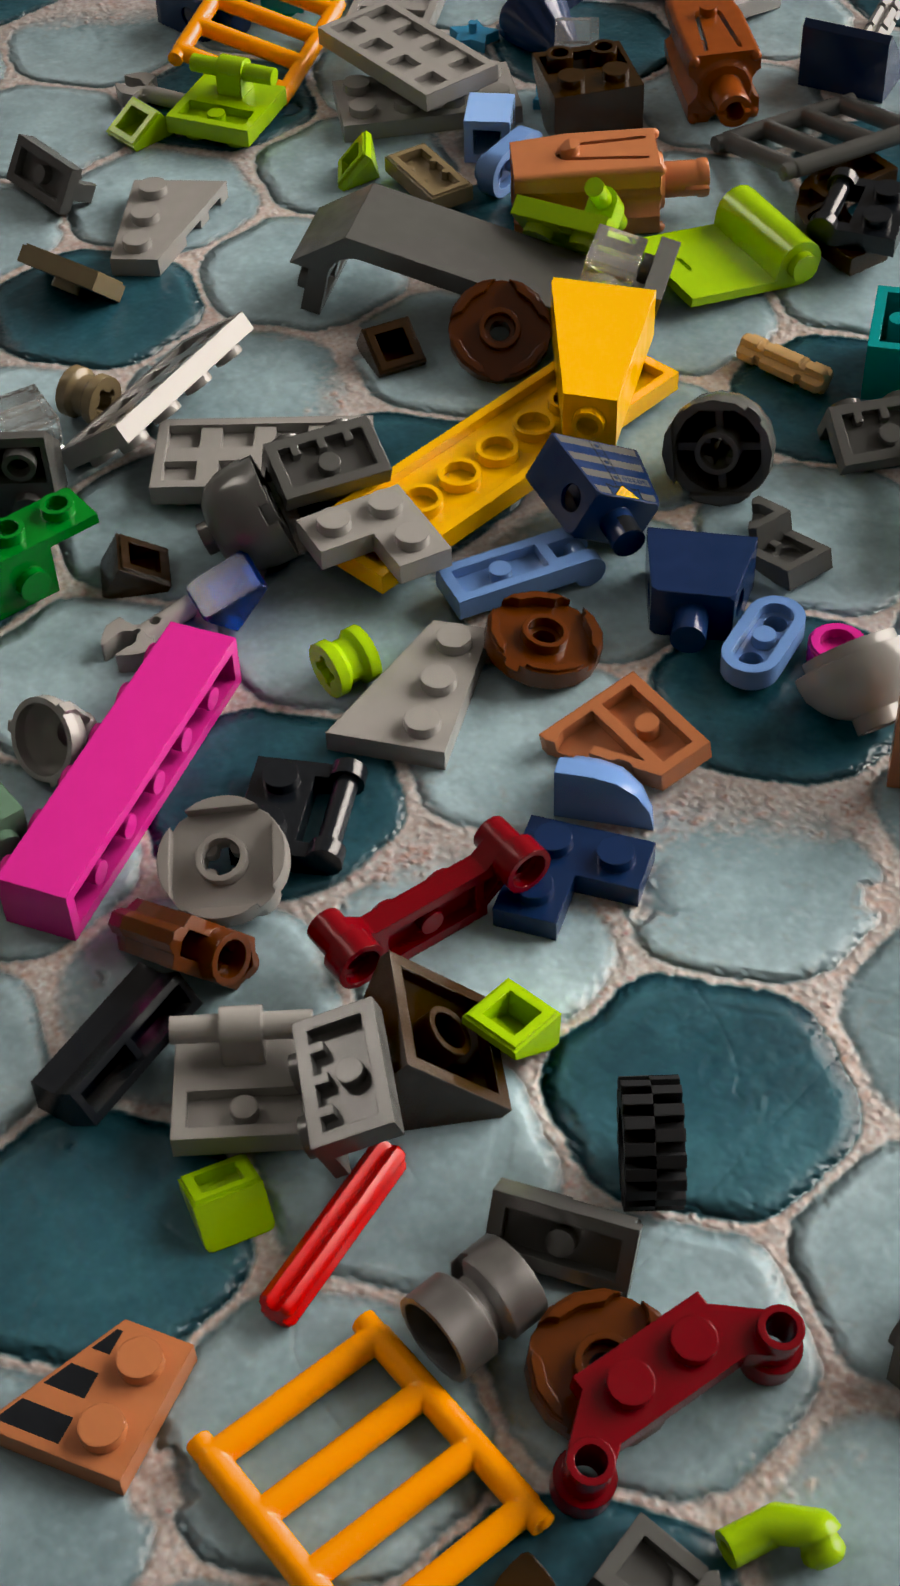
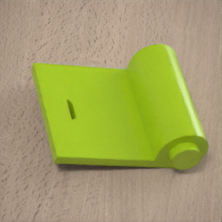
(741, 254)

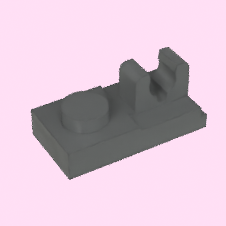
(48, 175)
(566, 1235)

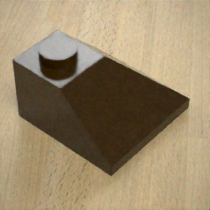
(437, 1062)

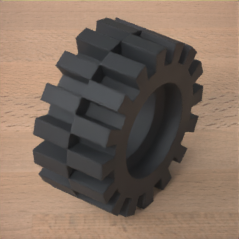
(651, 1143)

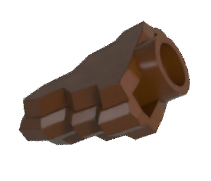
(185, 943)

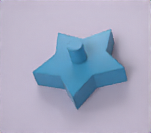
(475, 35)

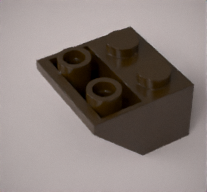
(588, 88)

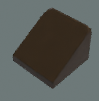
(391, 347)
(134, 568)

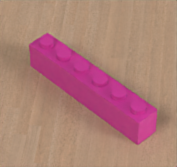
(119, 781)

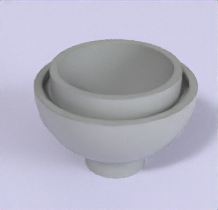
(856, 681)

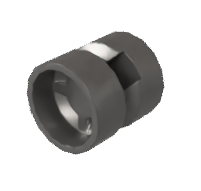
(466, 1313)

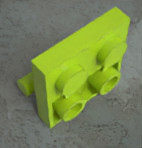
(228, 102)
(567, 225)

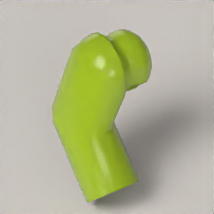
(785, 1526)

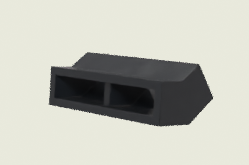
(113, 1046)

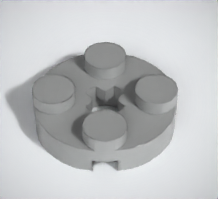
(250, 887)

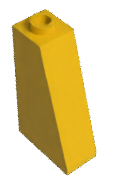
(598, 353)

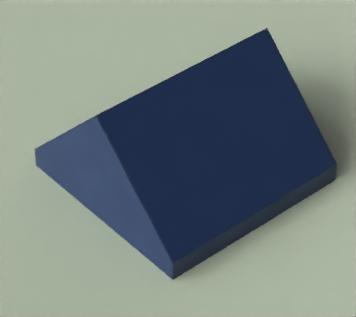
(848, 60)

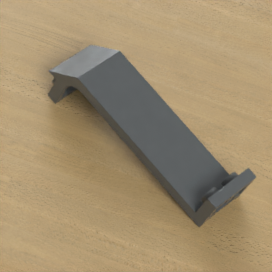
(440, 248)

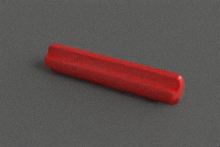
(332, 1234)

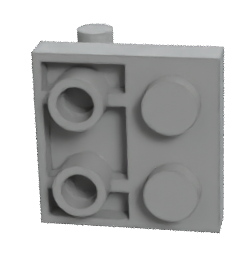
(234, 1082)

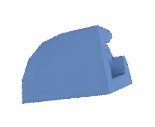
(600, 793)

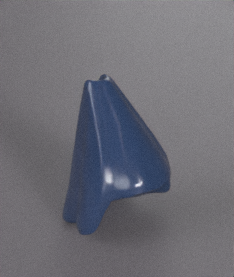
(531, 22)

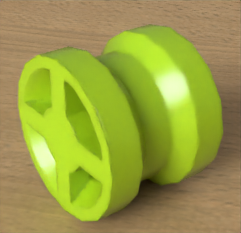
(345, 661)

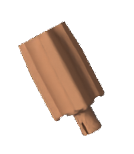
(625, 159)

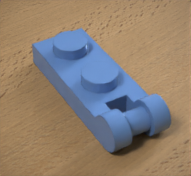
(523, 566)

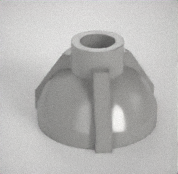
(48, 735)

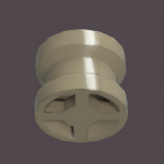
(85, 393)

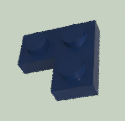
(581, 862)

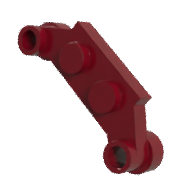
(431, 909)
(659, 1375)

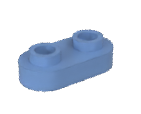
(493, 167)
(762, 642)

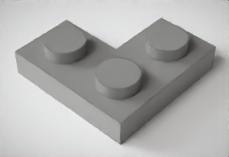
(381, 524)

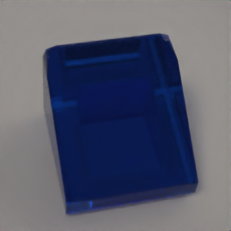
(228, 591)

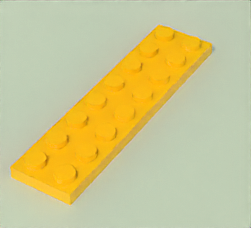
(484, 460)

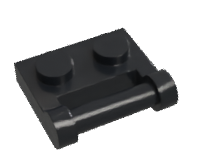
(874, 222)
(288, 794)

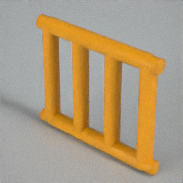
(297, 63)
(418, 1394)

